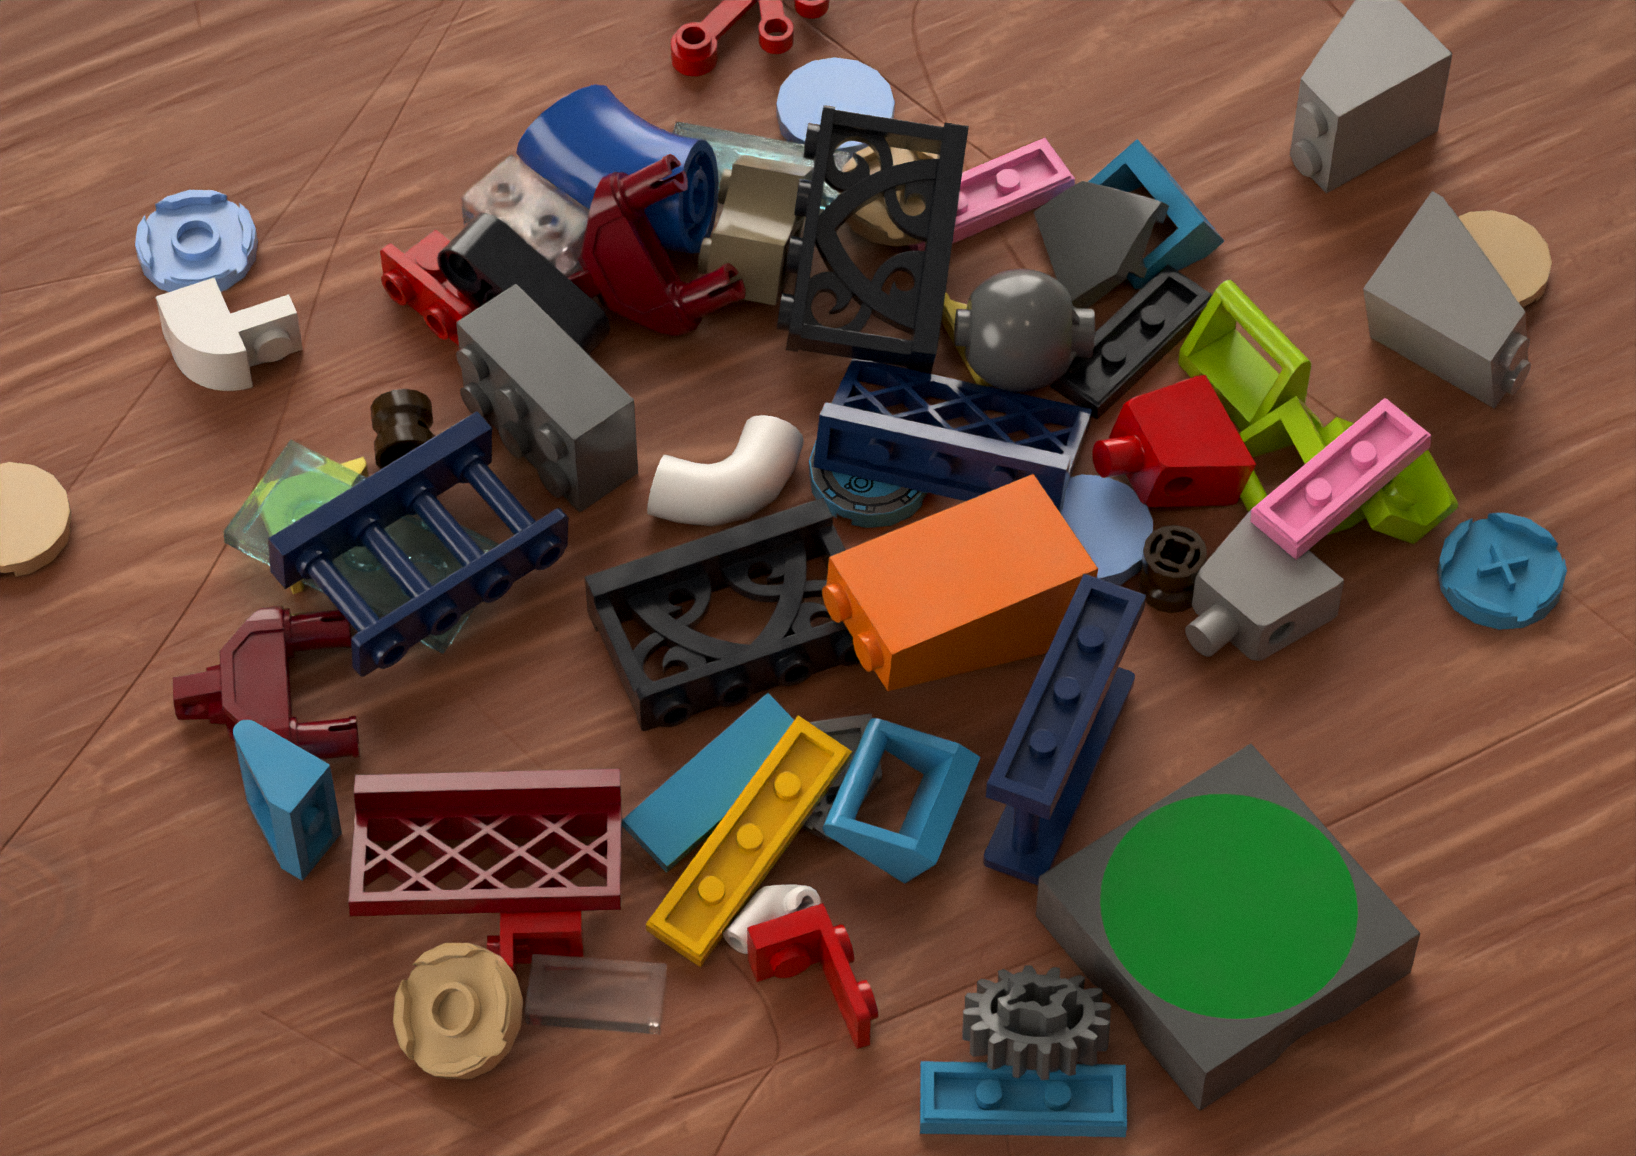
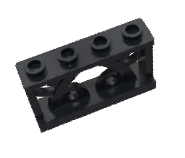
(932, 181)
(719, 669)

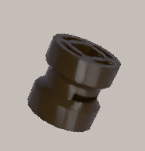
(401, 423)
(1170, 567)

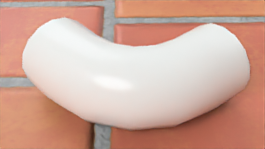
(732, 487)

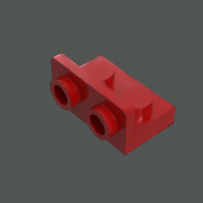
(418, 281)

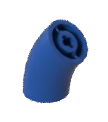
(598, 135)

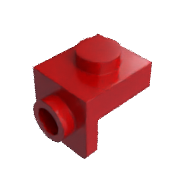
(537, 933)

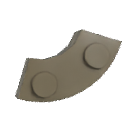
(756, 225)

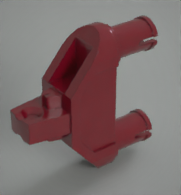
(629, 265)
(256, 680)

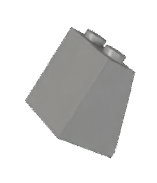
(1368, 93)
(1449, 307)

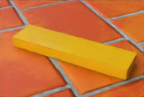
(748, 841)

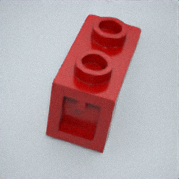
(806, 937)

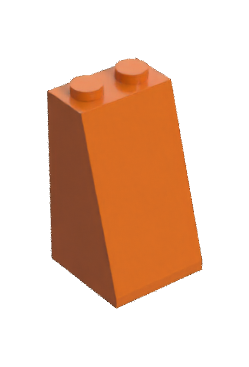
(959, 587)

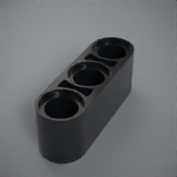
(493, 257)

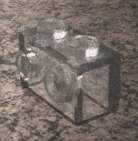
(533, 209)

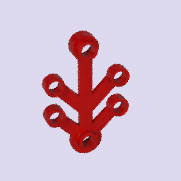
(695, 44)

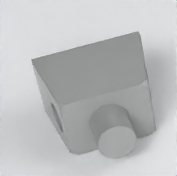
(1260, 595)

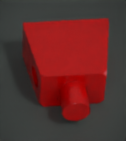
(1177, 448)

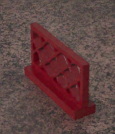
(486, 811)

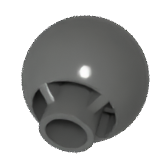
(1023, 330)

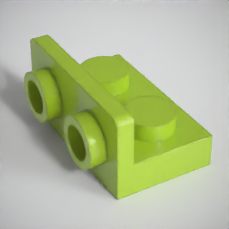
(1410, 501)

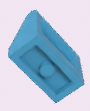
(1194, 235)
(945, 780)
(288, 796)

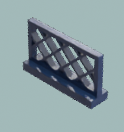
(929, 455)

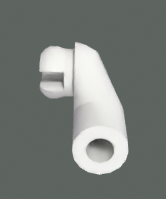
(766, 905)

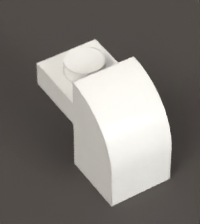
(221, 346)

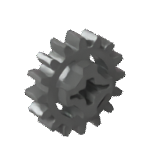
(1036, 1022)

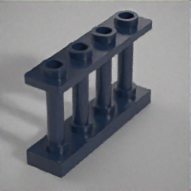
(411, 488)
(1062, 729)

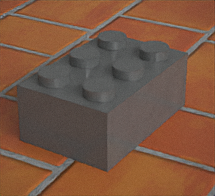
(547, 398)

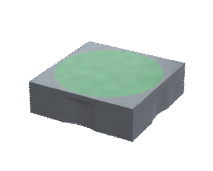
(1226, 924)

